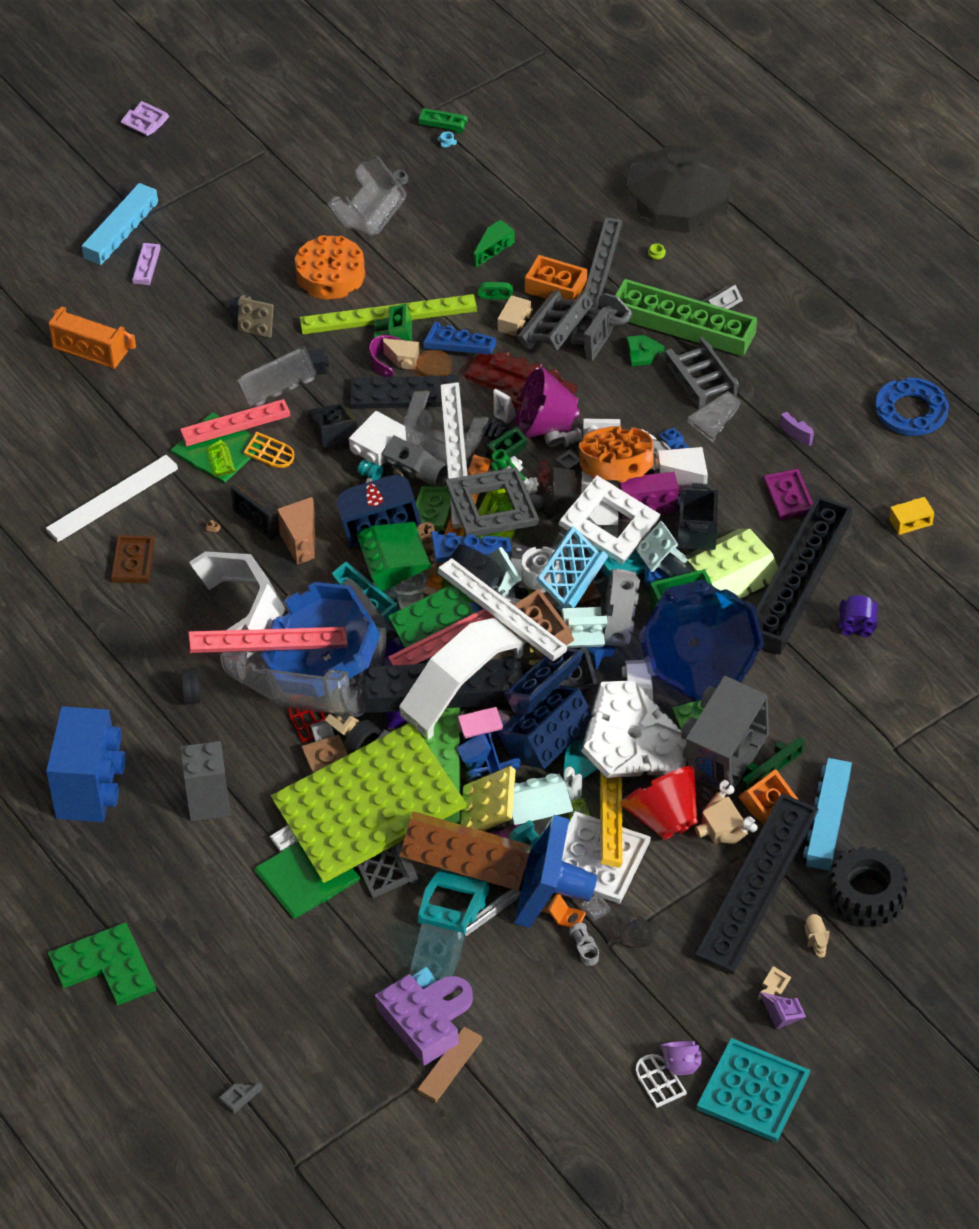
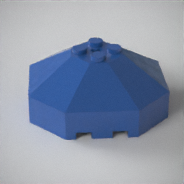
(320, 608)

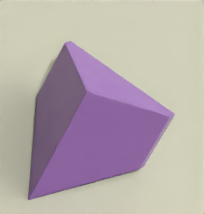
(782, 1010)

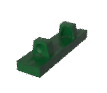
(783, 757)

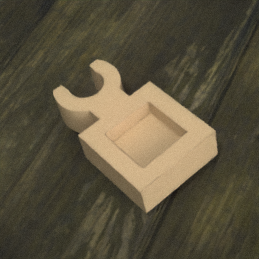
(775, 982)

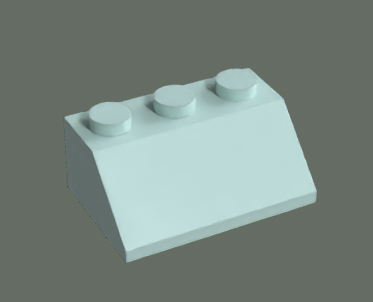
(540, 799)

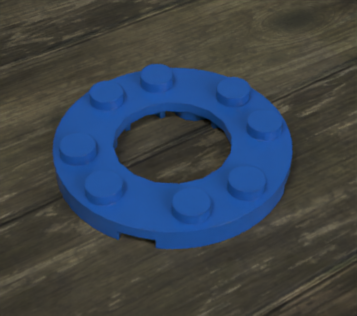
(912, 387)

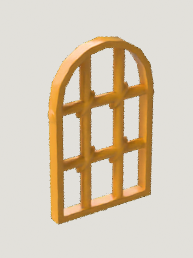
(265, 445)

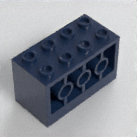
(547, 728)

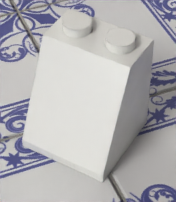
(374, 436)
(686, 463)

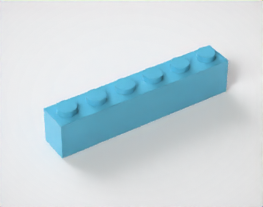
(119, 224)
(827, 822)

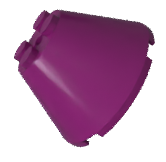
(545, 405)

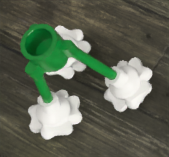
(504, 462)

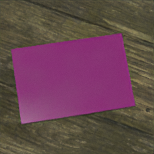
(788, 494)

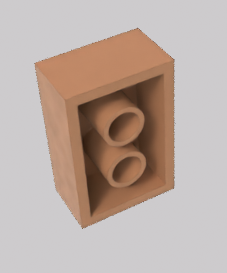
(542, 612)

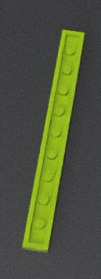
(366, 316)

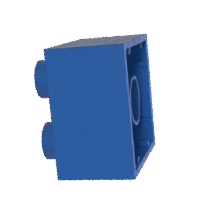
(84, 764)

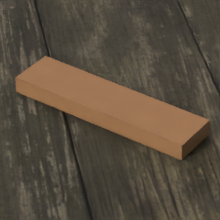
(449, 1065)

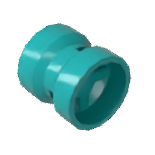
(370, 470)

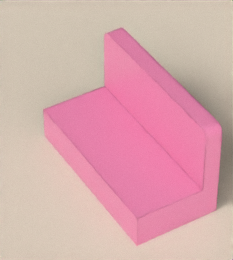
(479, 722)

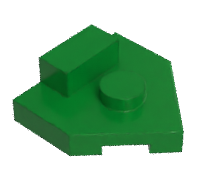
(643, 350)

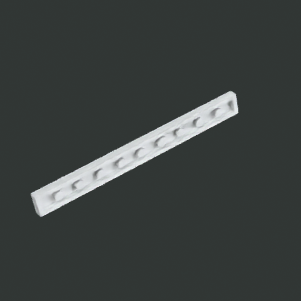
(453, 437)

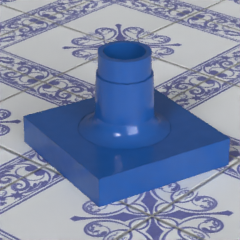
(548, 874)

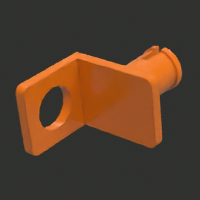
(561, 912)

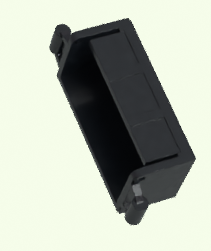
(698, 517)

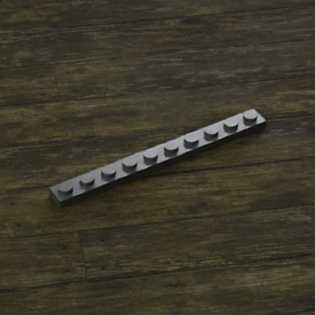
(599, 272)

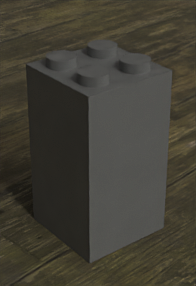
(205, 781)

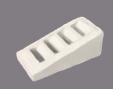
(503, 407)

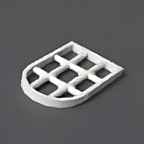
(657, 1087)

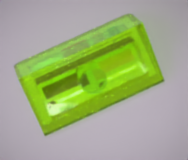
(220, 459)

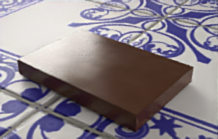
(133, 559)

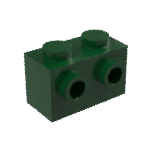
(511, 441)

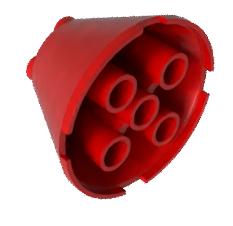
(667, 804)

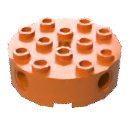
(329, 267)
(616, 453)

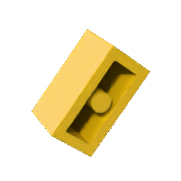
(911, 515)

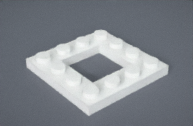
(600, 490)

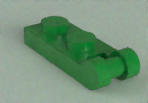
(443, 120)

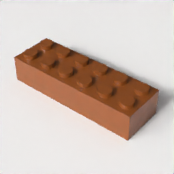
(465, 850)

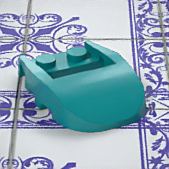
(450, 918)

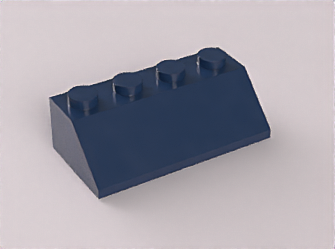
(541, 680)

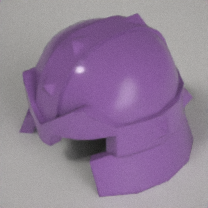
(681, 1057)

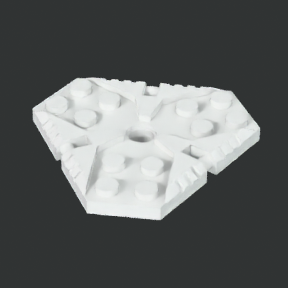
(628, 734)

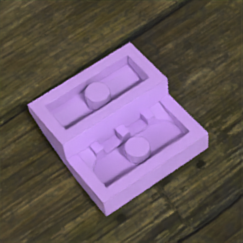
(145, 118)

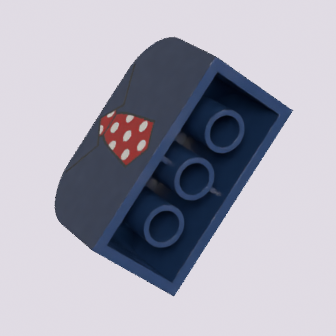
(377, 503)

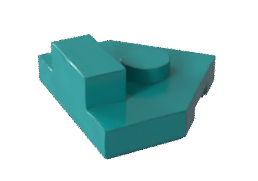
(525, 834)

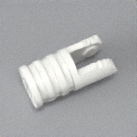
(573, 783)

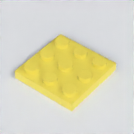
(489, 800)

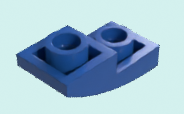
(673, 439)

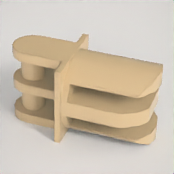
(817, 934)

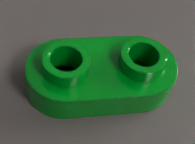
(495, 290)

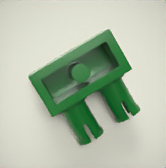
(398, 323)

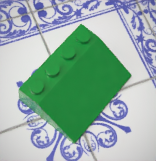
(393, 553)

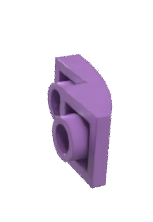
(798, 431)

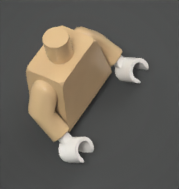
(723, 820)

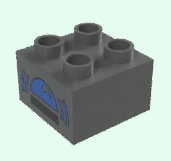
(726, 733)

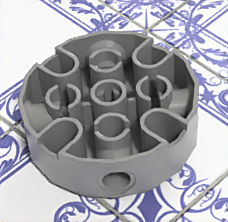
(619, 607)

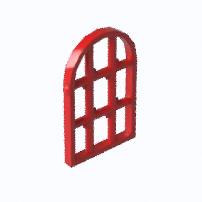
(304, 725)

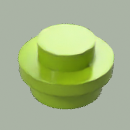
(656, 251)

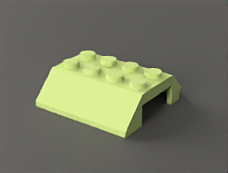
(737, 563)

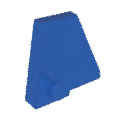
(597, 653)
(474, 752)

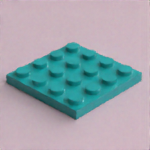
(753, 1090)

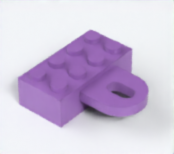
(423, 1016)

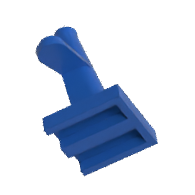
(491, 761)

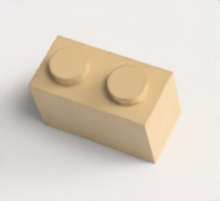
(514, 316)

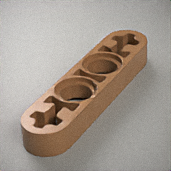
(422, 528)

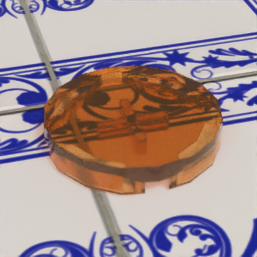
(434, 363)

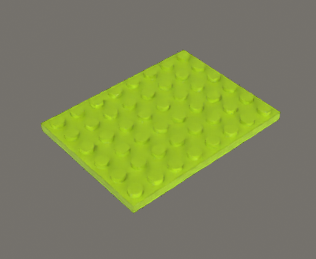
(366, 801)

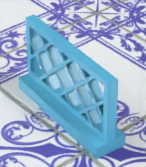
(582, 580)

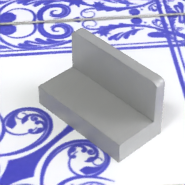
(725, 297)

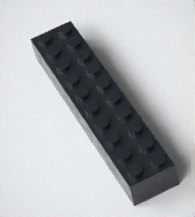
(801, 571)

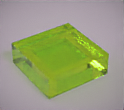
(579, 806)

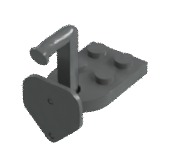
(611, 313)

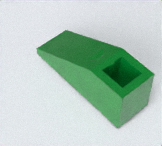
(495, 239)

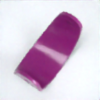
(376, 347)

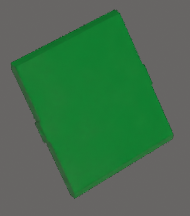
(198, 457)
(297, 882)

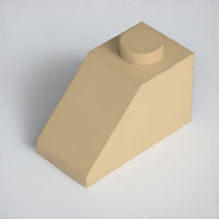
(401, 352)

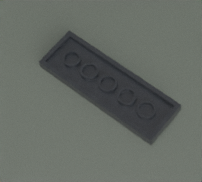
(396, 391)

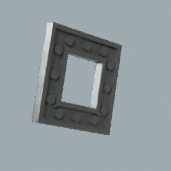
(521, 516)

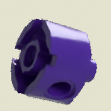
(858, 616)

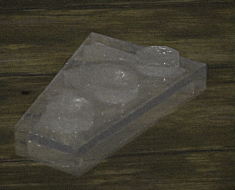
(713, 416)

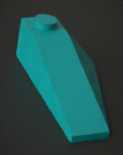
(576, 759)

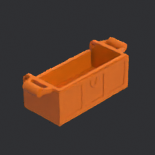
(89, 339)

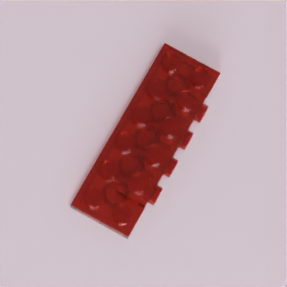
(507, 372)

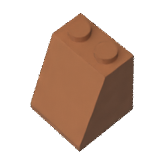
(298, 529)

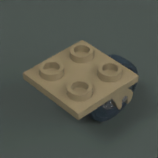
(252, 315)

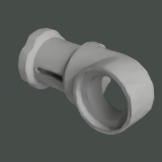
(555, 438)
(581, 936)

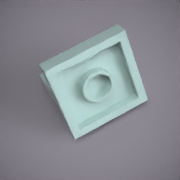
(585, 626)

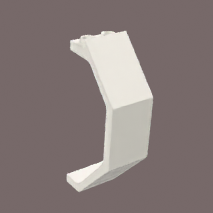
(235, 567)
(453, 667)

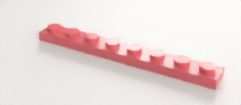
(267, 639)

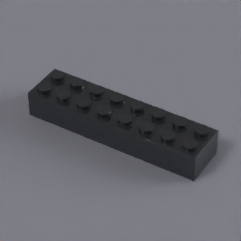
(389, 685)

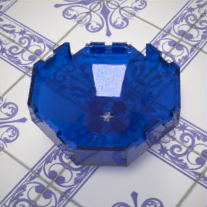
(716, 618)

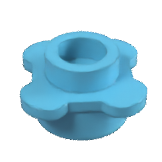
(447, 139)

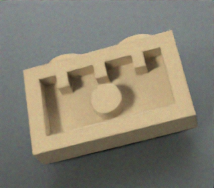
(342, 725)

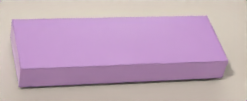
(146, 264)

